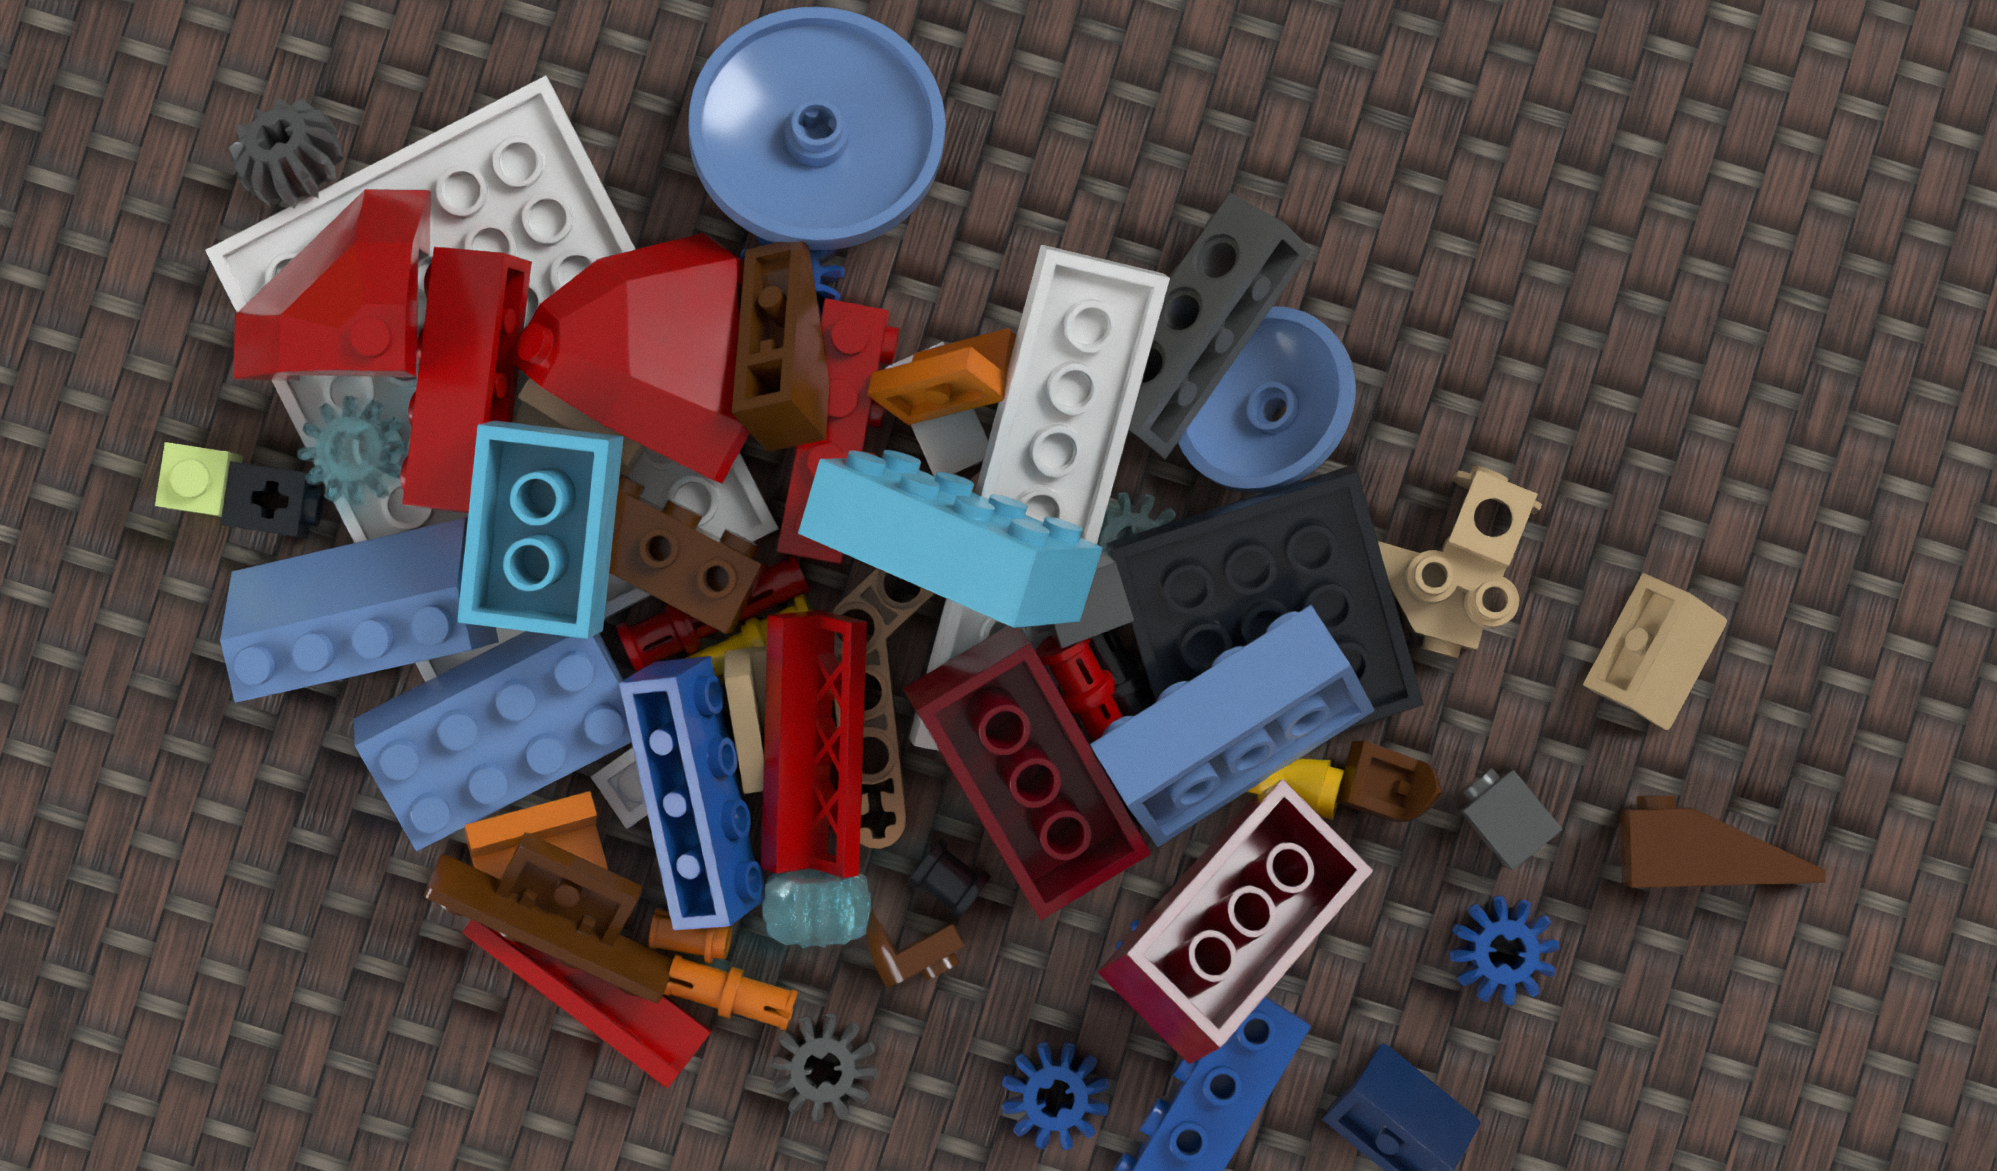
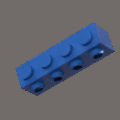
(692, 792)
(1219, 1095)

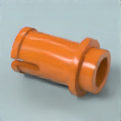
(705, 942)

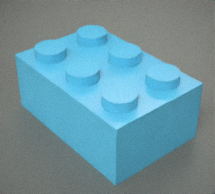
(540, 529)

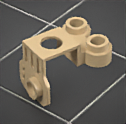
(1473, 559)

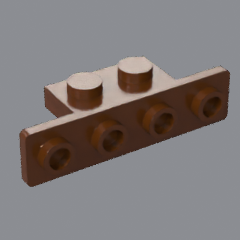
(558, 908)

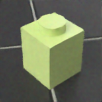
(194, 478)

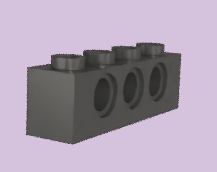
(1210, 315)

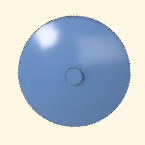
(816, 127)

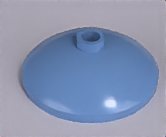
(1285, 363)

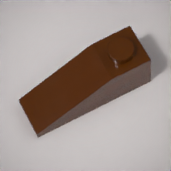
(780, 349)
(1689, 848)

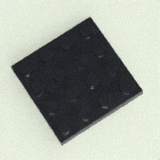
(1243, 565)

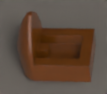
(1387, 783)
(929, 954)

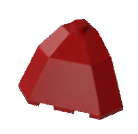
(343, 299)
(648, 349)

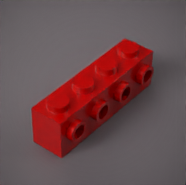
(855, 346)
(463, 370)

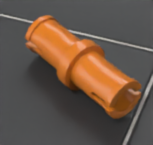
(731, 992)

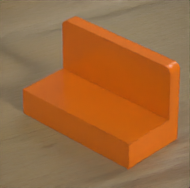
(946, 378)
(562, 822)

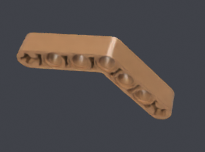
(882, 719)

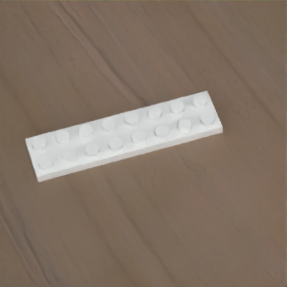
(1062, 411)

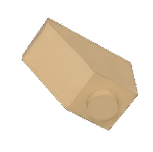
(1442, 624)

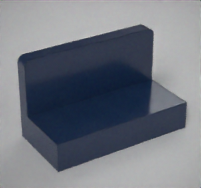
(1401, 1117)

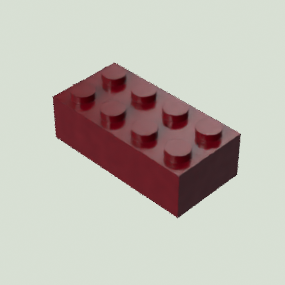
(1027, 770)
(1235, 922)

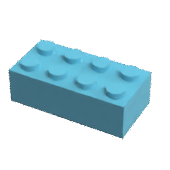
(951, 538)

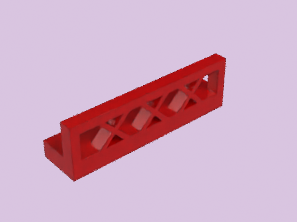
(805, 741)
(649, 1034)

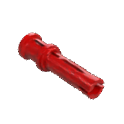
(678, 631)
(1083, 684)

